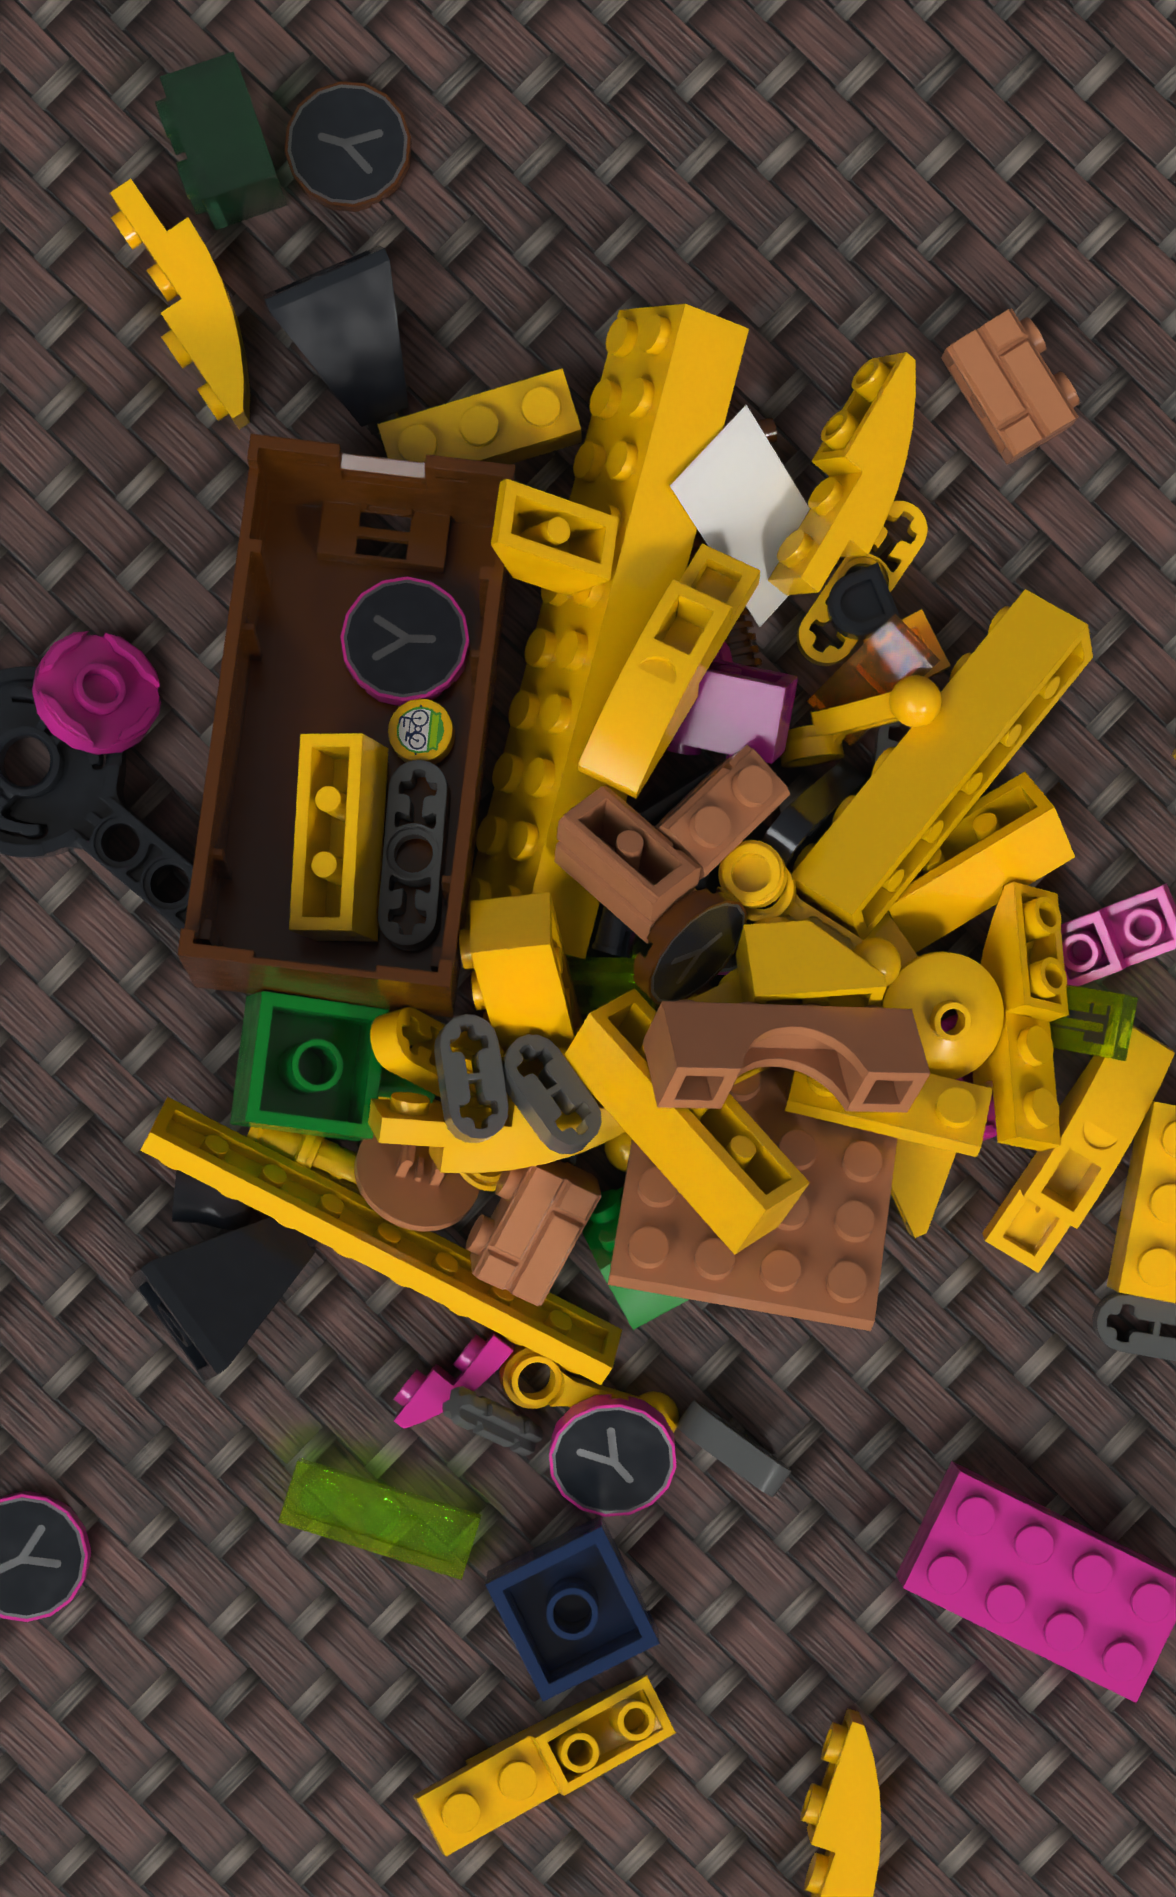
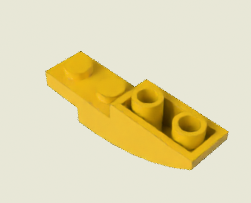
(203, 319)
(865, 460)
(666, 670)
(1028, 966)
(415, 1121)
(1095, 1132)
(543, 1761)
(844, 1815)

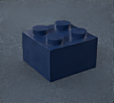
(572, 1608)

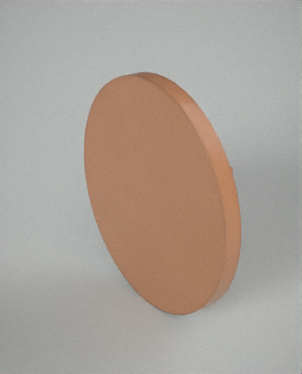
(408, 1187)

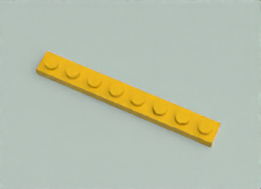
(355, 1231)

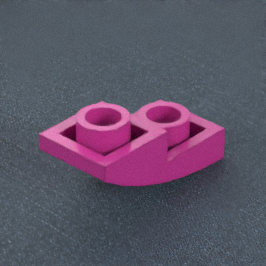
(1119, 935)
(424, 1395)

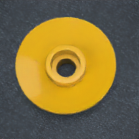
(942, 983)

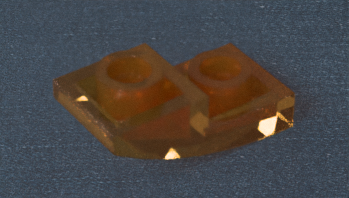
(876, 668)

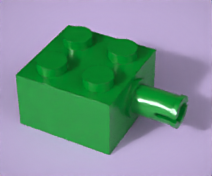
(310, 1067)

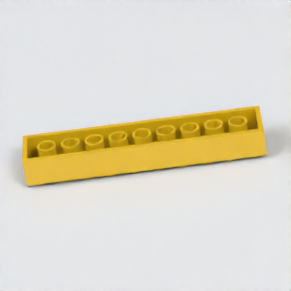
(650, 418)

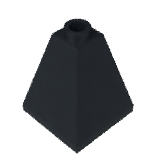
(349, 333)
(223, 1289)

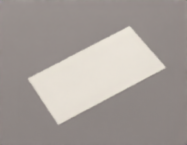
(743, 503)

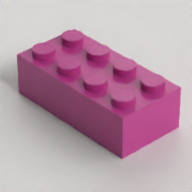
(1042, 1581)

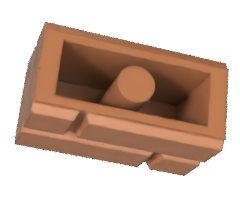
(1012, 385)
(723, 809)
(623, 860)
(532, 1228)

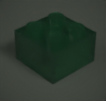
(216, 126)

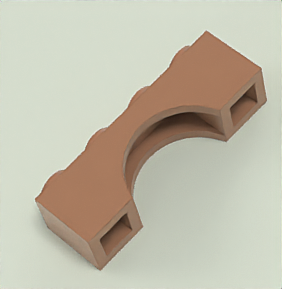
(860, 1054)

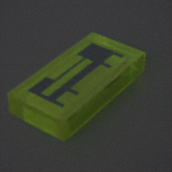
(1096, 1023)

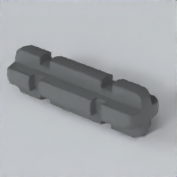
(492, 1421)

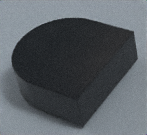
(860, 603)

